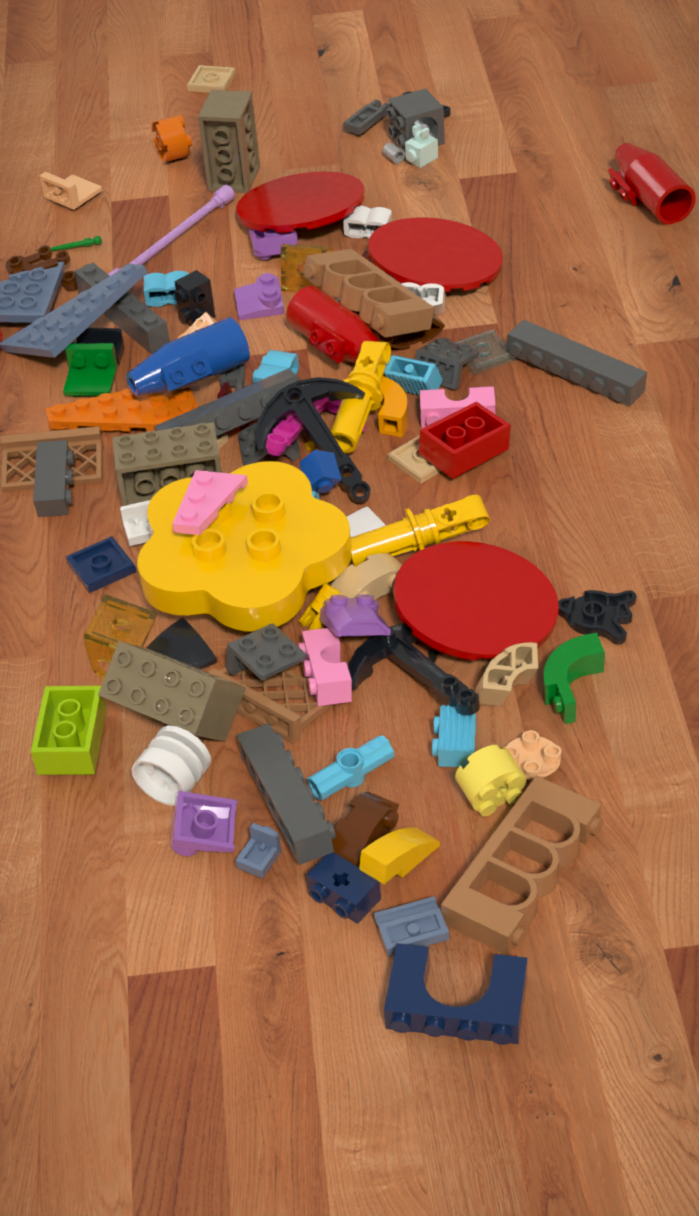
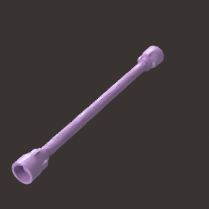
(220, 199)

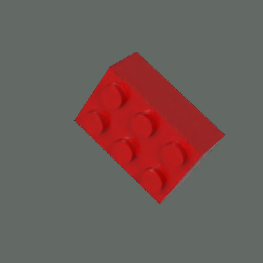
(464, 439)

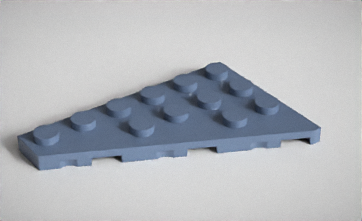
(29, 294)
(59, 328)

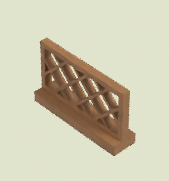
(25, 447)
(263, 710)

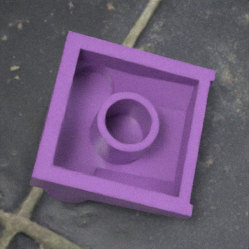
(269, 242)
(259, 298)
(353, 616)
(202, 824)

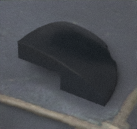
(184, 644)

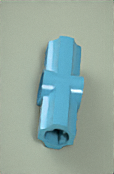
(350, 767)

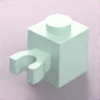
(422, 147)

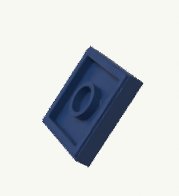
(100, 564)

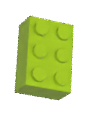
(69, 730)

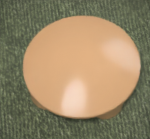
(535, 754)

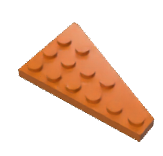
(121, 410)

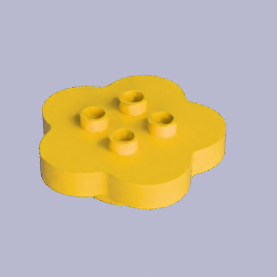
(252, 558)

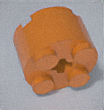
(171, 139)

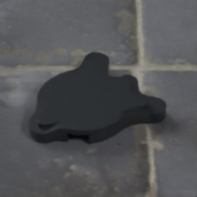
(599, 613)

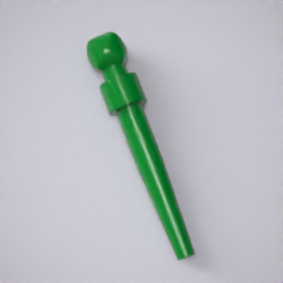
(86, 242)

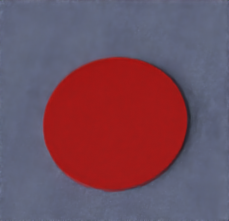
(300, 201)
(435, 253)
(474, 599)

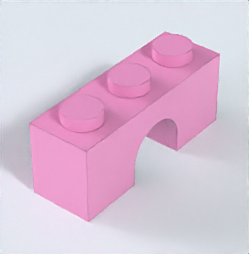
(436, 405)
(327, 675)

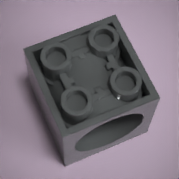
(413, 109)

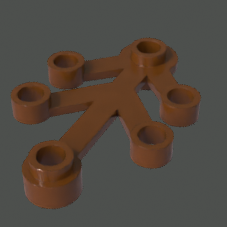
(19, 264)

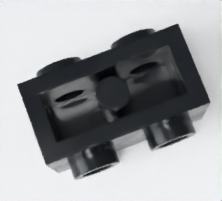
(194, 297)

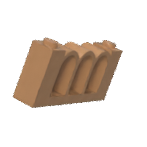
(369, 290)
(502, 924)

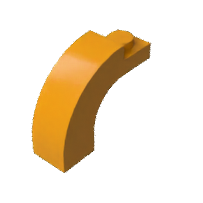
(393, 409)

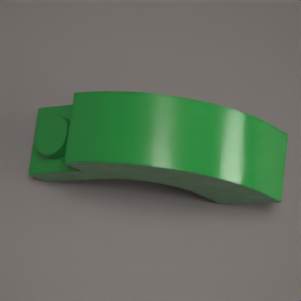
(567, 663)

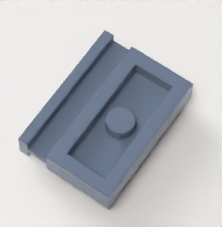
(411, 924)

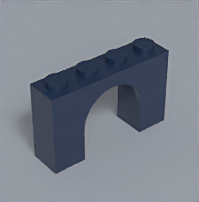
(491, 1018)

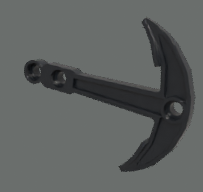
(307, 415)
(401, 651)

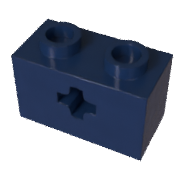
(343, 887)

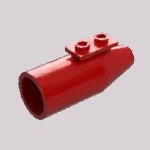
(652, 182)
(328, 324)

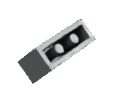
(53, 478)

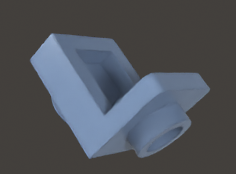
(260, 851)

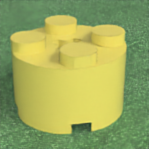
(491, 779)

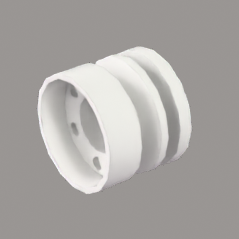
(171, 764)

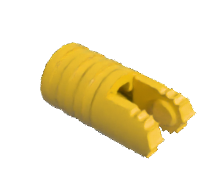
(312, 613)

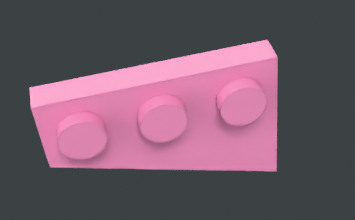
(204, 498)

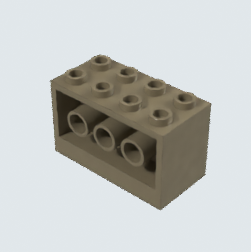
(229, 140)
(160, 457)
(171, 691)

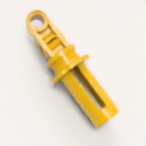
(367, 377)
(422, 529)

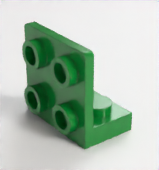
(90, 369)

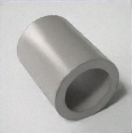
(393, 153)

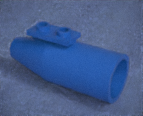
(191, 359)

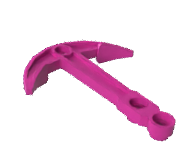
(288, 430)

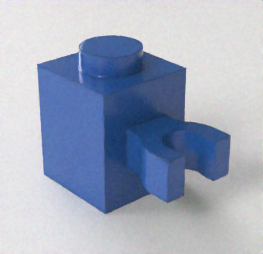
(321, 470)

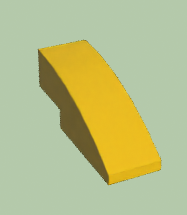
(396, 853)

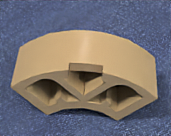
(371, 577)
(510, 668)

